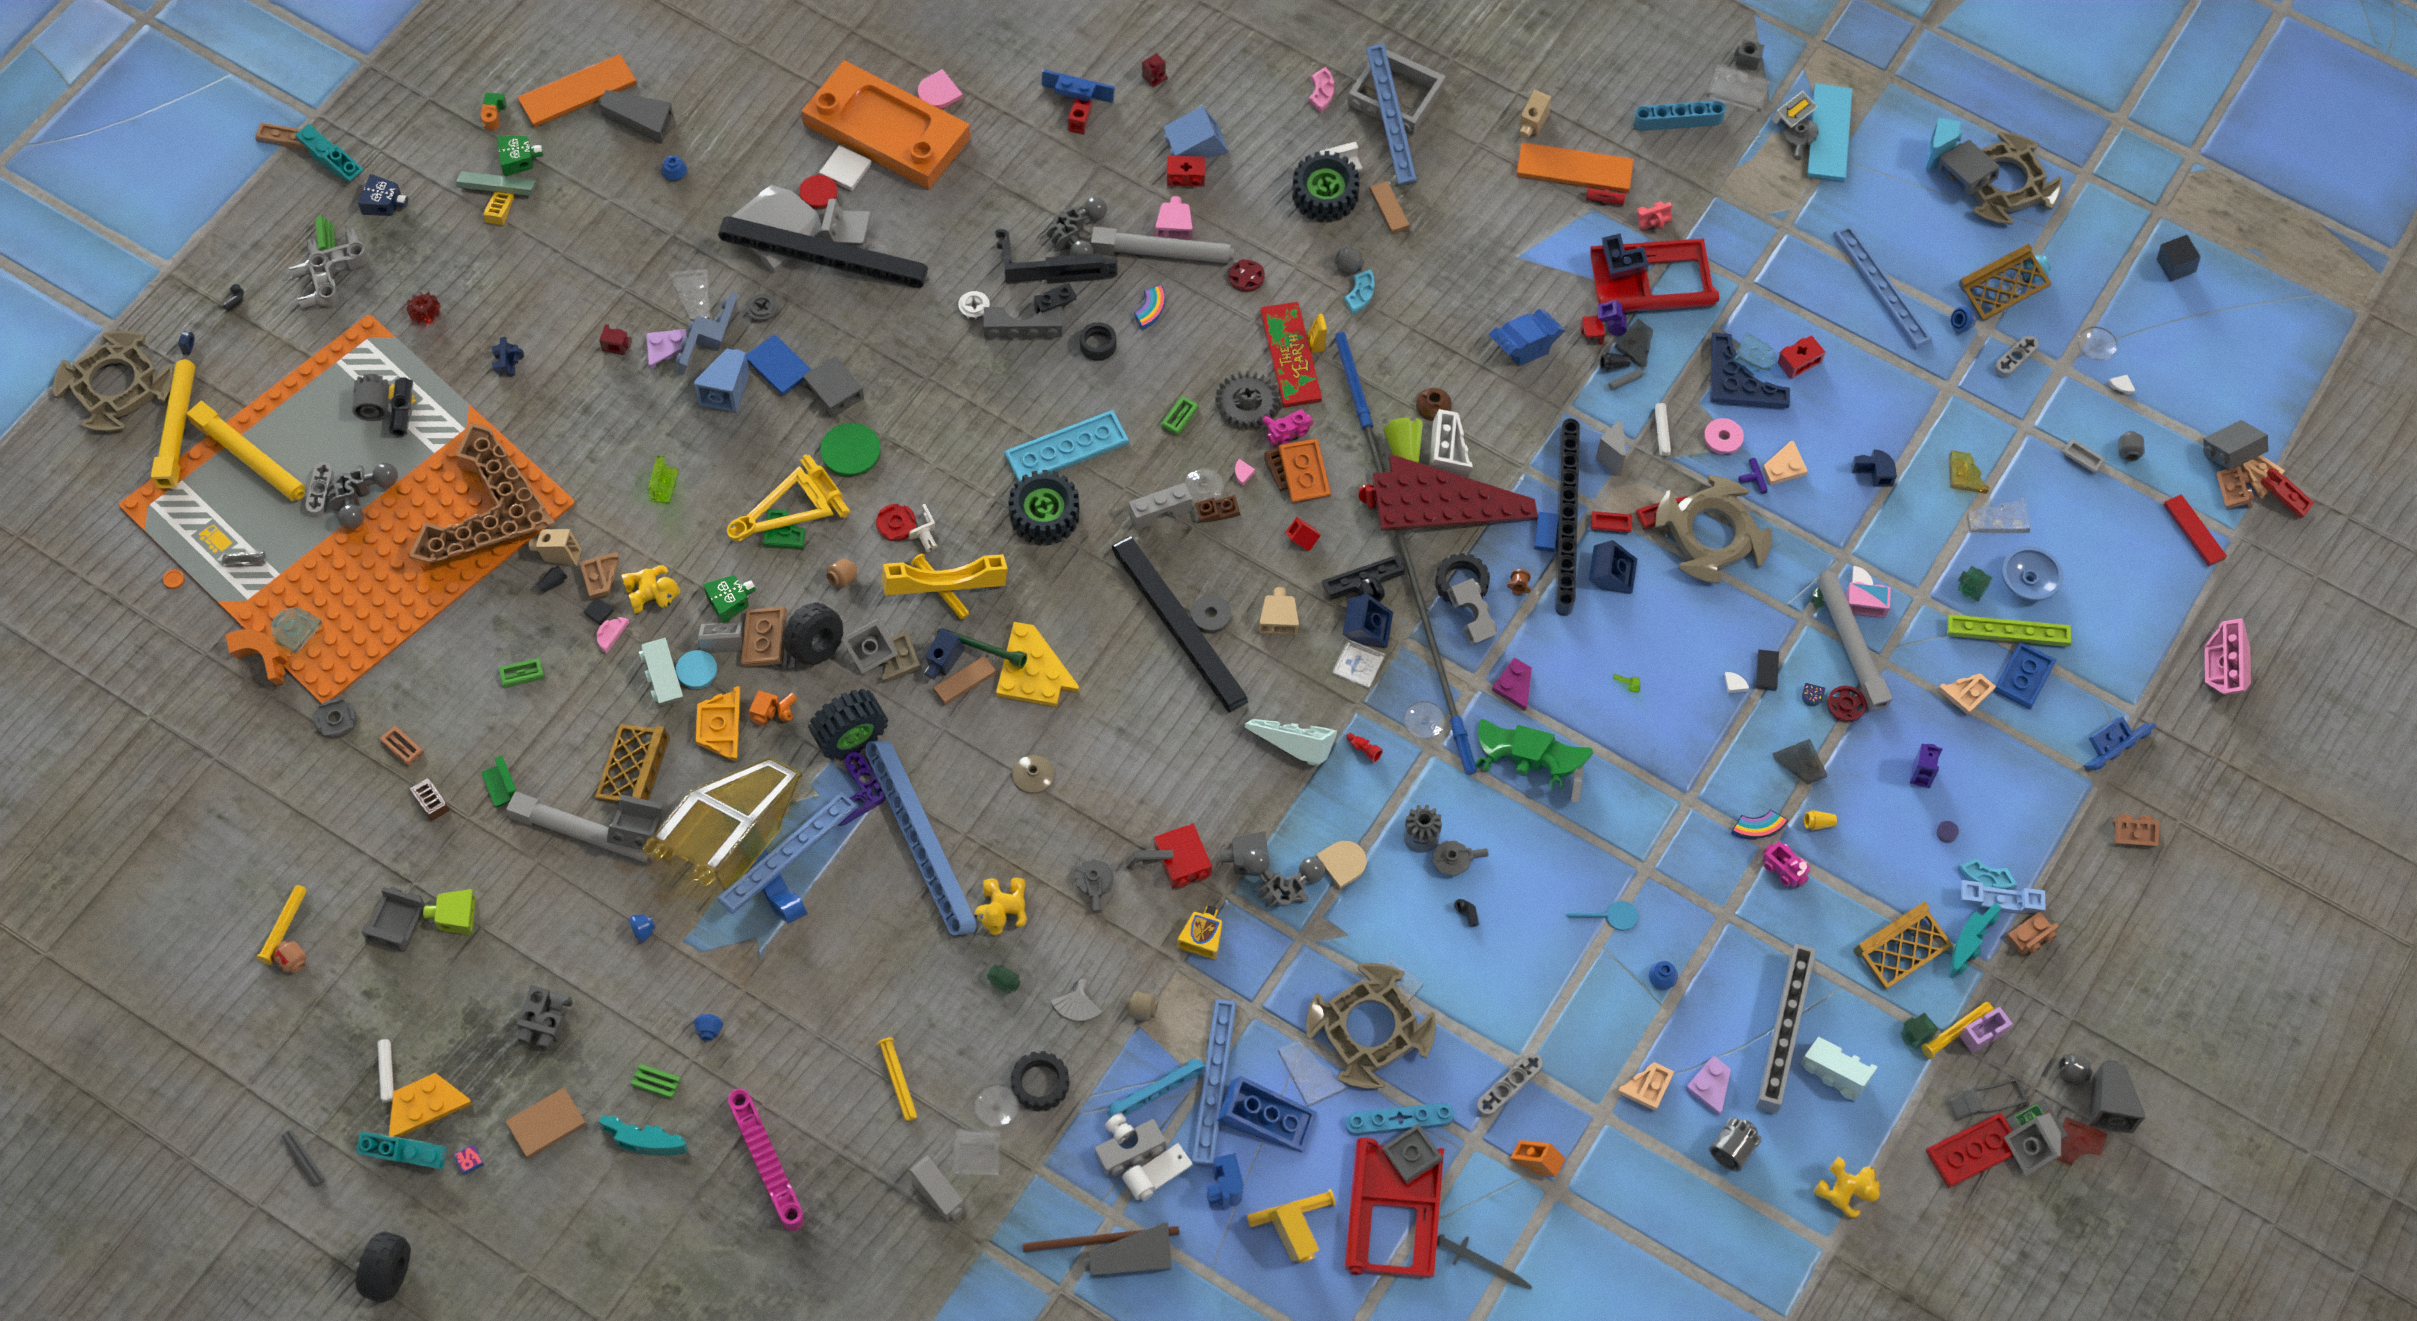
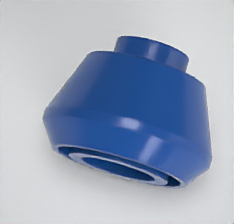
(673, 168)
(1962, 319)
(642, 927)
(1663, 975)
(708, 1026)

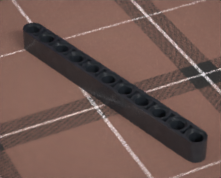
(823, 252)
(1565, 523)
(1180, 624)

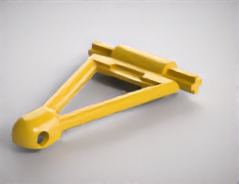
(815, 484)

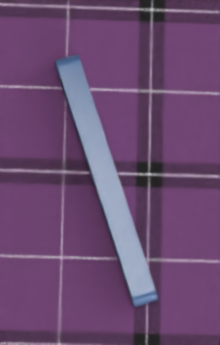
(920, 838)

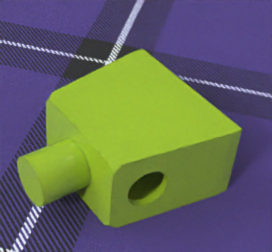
(453, 912)

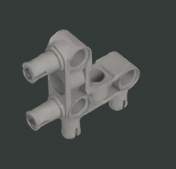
(325, 264)

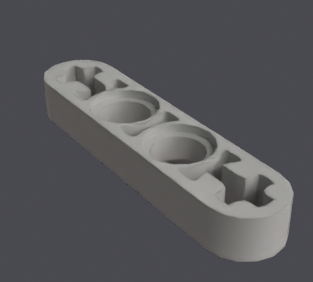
(1507, 1083)

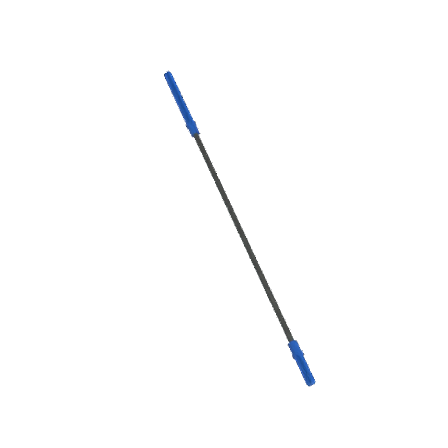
(1363, 413)

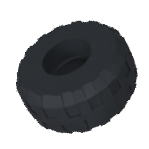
(813, 633)
(383, 1266)

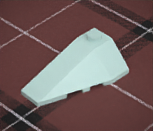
(1305, 744)

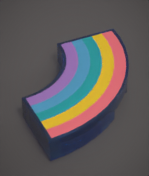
(1759, 827)

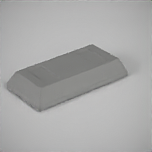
(2083, 456)

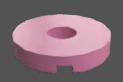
(1726, 427)

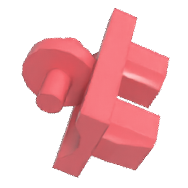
(1654, 216)

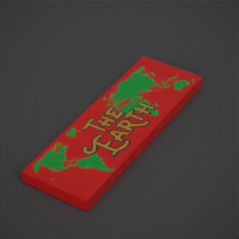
(1290, 354)

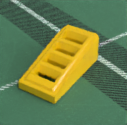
(495, 218)
(1317, 335)

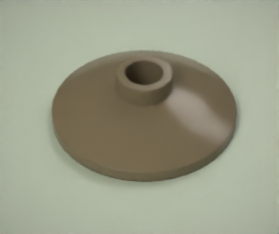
(1033, 782)

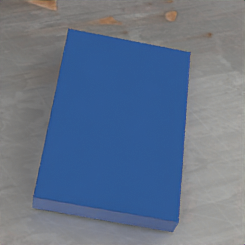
(778, 364)
(2025, 675)

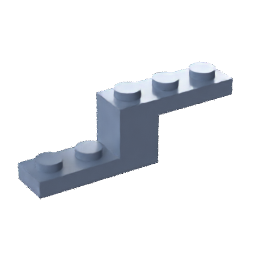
(706, 332)

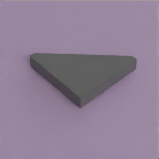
(1148, 856)

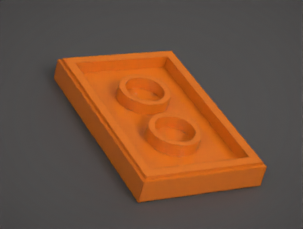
(1304, 470)

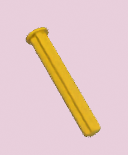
(949, 597)
(282, 925)
(1954, 1031)
(897, 1078)
(1305, 1205)

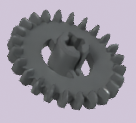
(1250, 391)

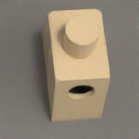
(1535, 114)
(557, 546)
(1279, 614)

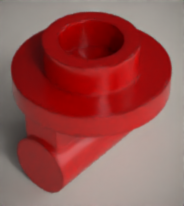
(1367, 495)

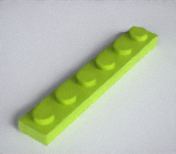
(2009, 630)

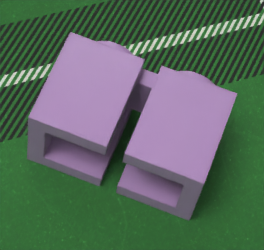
(1992, 1027)

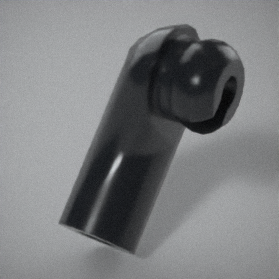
(236, 297)
(1468, 910)

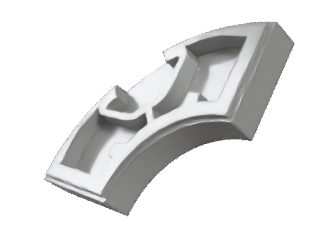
(1576, 785)

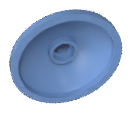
(2036, 566)

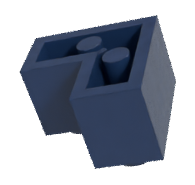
(1622, 262)

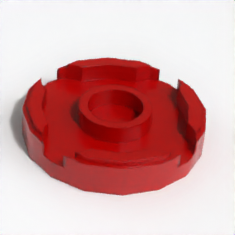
(818, 190)
(895, 522)

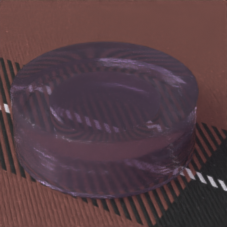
(1947, 831)

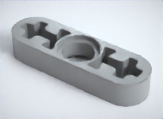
(2017, 349)
(315, 482)

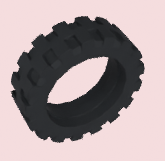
(1461, 561)
(1040, 1059)

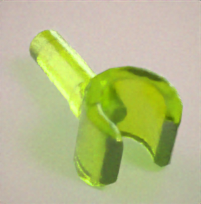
(1634, 682)

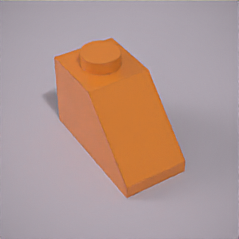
(1538, 1157)

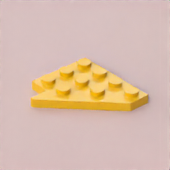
(1041, 676)

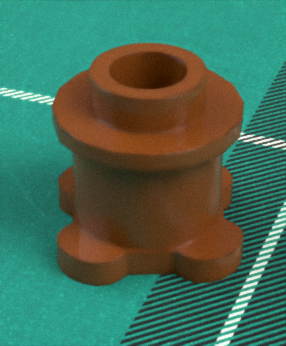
(1519, 582)

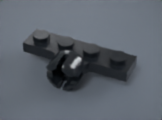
(1364, 579)

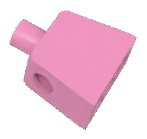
(1174, 220)

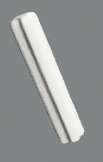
(1662, 429)
(385, 1070)

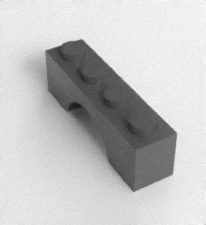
(1000, 324)

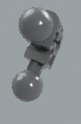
(1072, 221)
(356, 482)
(1257, 863)

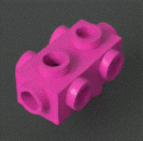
(1287, 428)
(1789, 867)

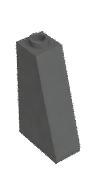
(638, 113)
(1137, 1253)

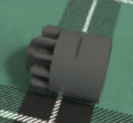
(370, 397)
(1422, 829)
(1735, 1144)

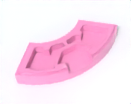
(1323, 89)

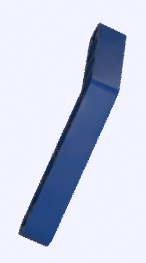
(781, 898)

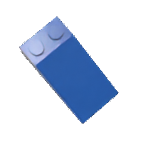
(1266, 1114)

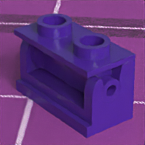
(1925, 765)

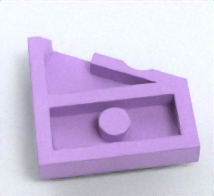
(664, 345)
(1711, 1084)

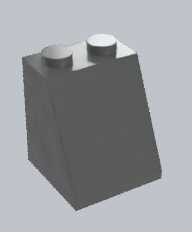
(2115, 1099)

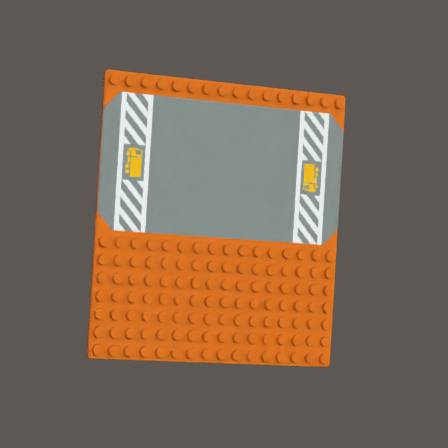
(350, 578)

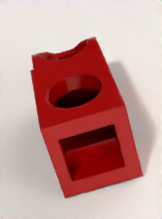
(1079, 116)

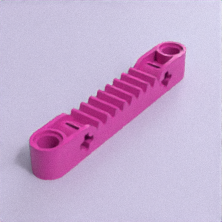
(766, 1159)

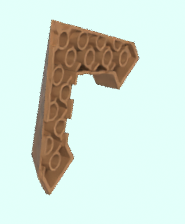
(515, 509)

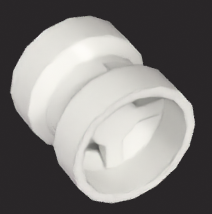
(1119, 1128)

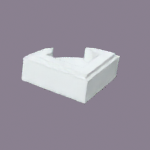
(2122, 384)
(1861, 575)
(1735, 683)

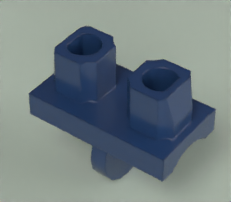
(509, 356)

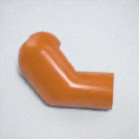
(783, 707)

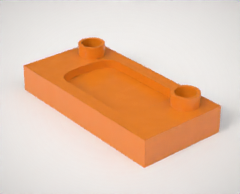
(886, 124)

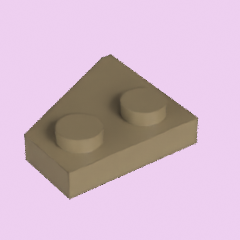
(904, 662)

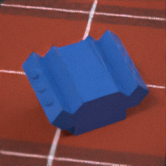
(1528, 336)

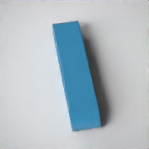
(1679, 115)

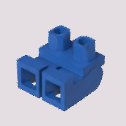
(1230, 1183)

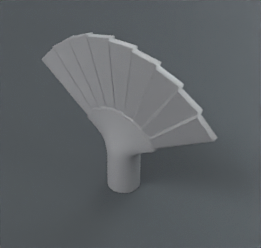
(1077, 1004)

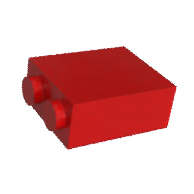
(1189, 858)

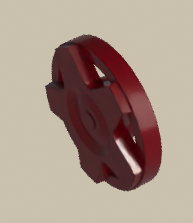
(1246, 275)
(1846, 704)

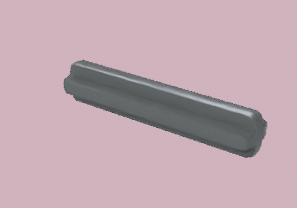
(303, 1158)

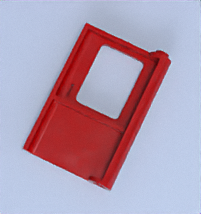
(1635, 291)
(1379, 1184)

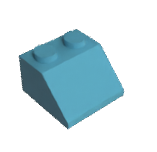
(1944, 139)

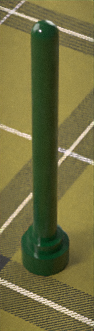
(1017, 658)

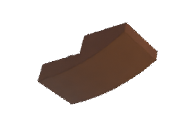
(1217, 510)

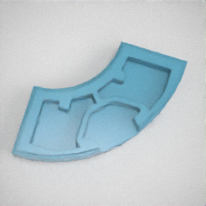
(1362, 292)
(1995, 878)

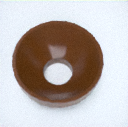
(1429, 409)

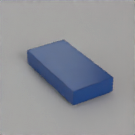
(1546, 531)

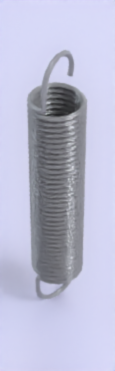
(1625, 379)

